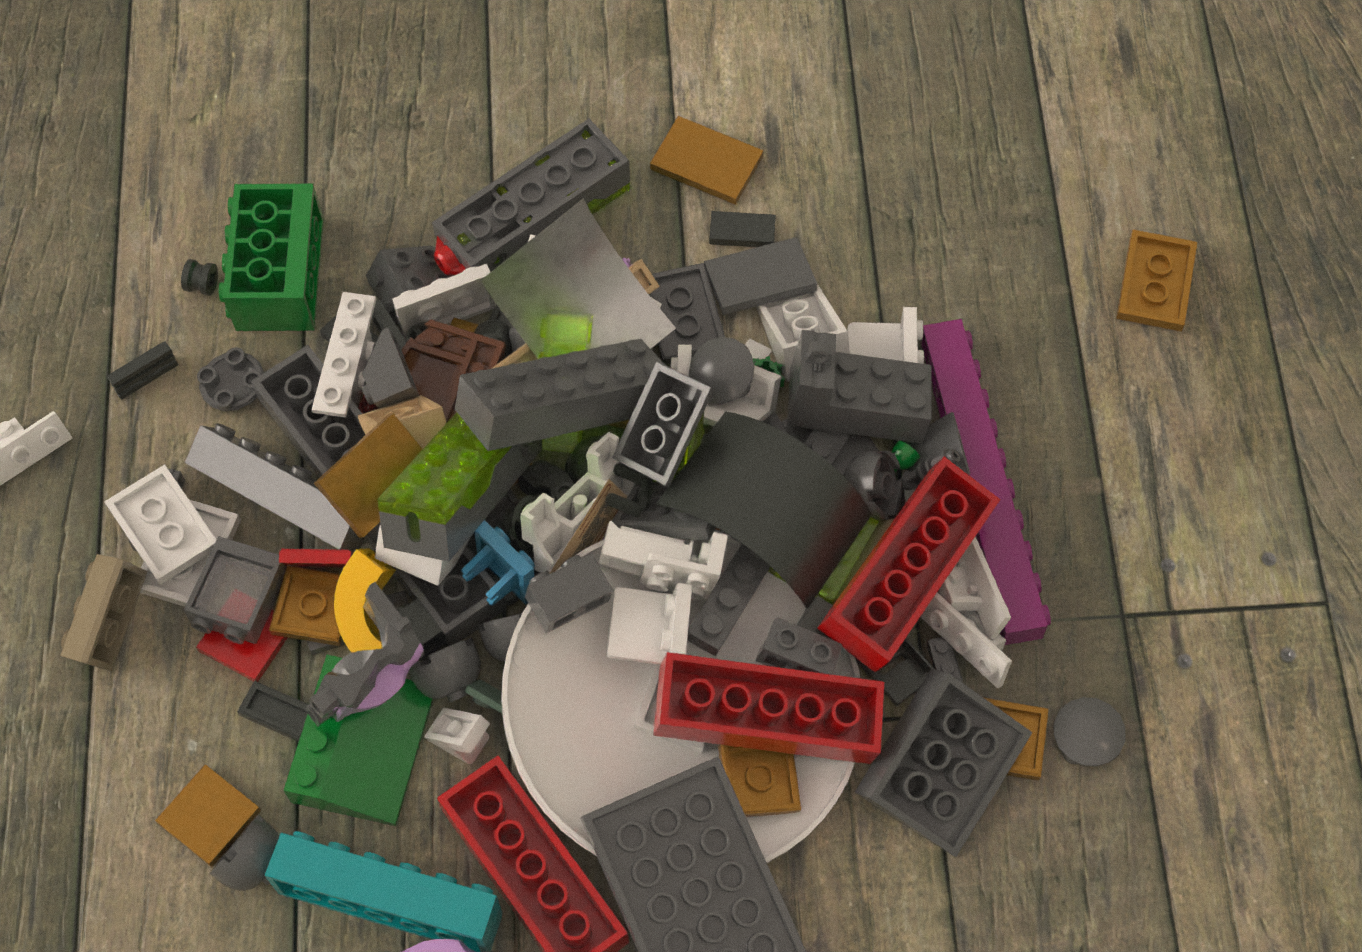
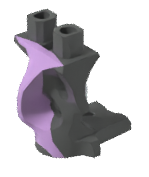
(369, 676)

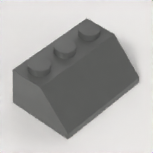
(663, 423)

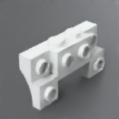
(552, 524)

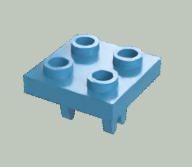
(496, 554)

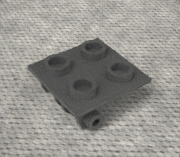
(940, 441)

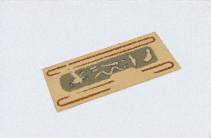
(593, 525)

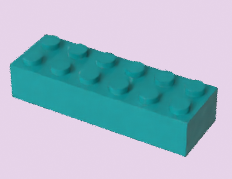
(384, 892)

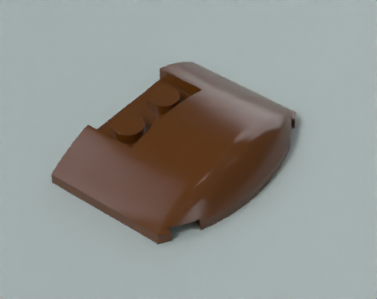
(445, 353)

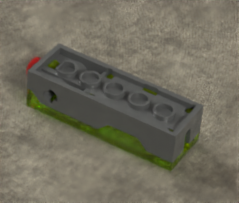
(530, 198)
(449, 491)

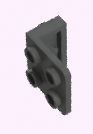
(401, 271)

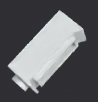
(628, 549)

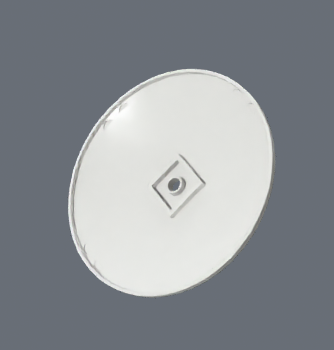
(587, 720)

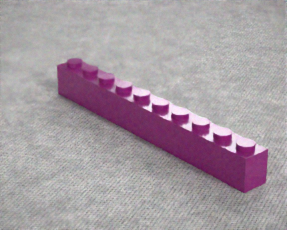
(958, 391)

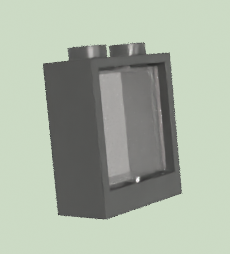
(235, 591)

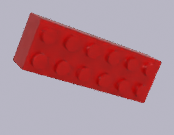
(909, 564)
(769, 708)
(530, 863)

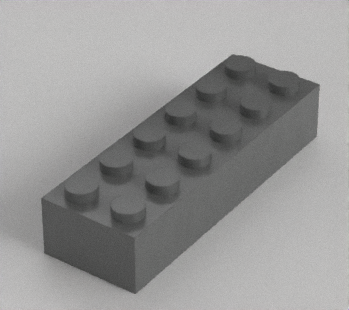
(555, 393)

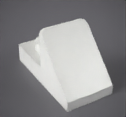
(459, 733)

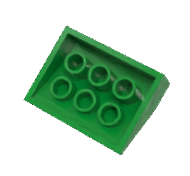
(363, 760)

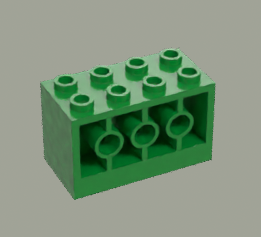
(272, 257)

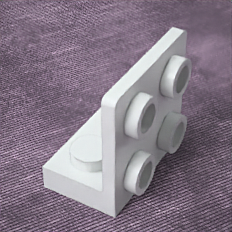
(664, 572)
(649, 624)

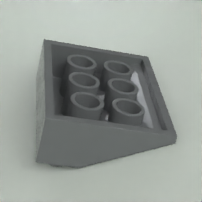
(943, 761)

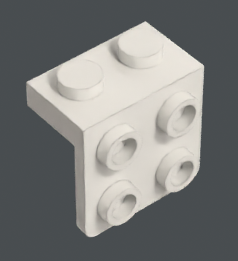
(889, 340)
(757, 404)

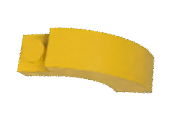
(351, 618)

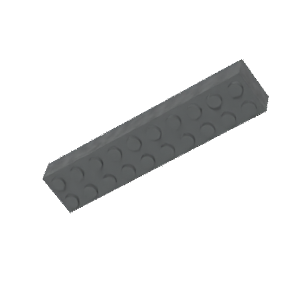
(322, 440)

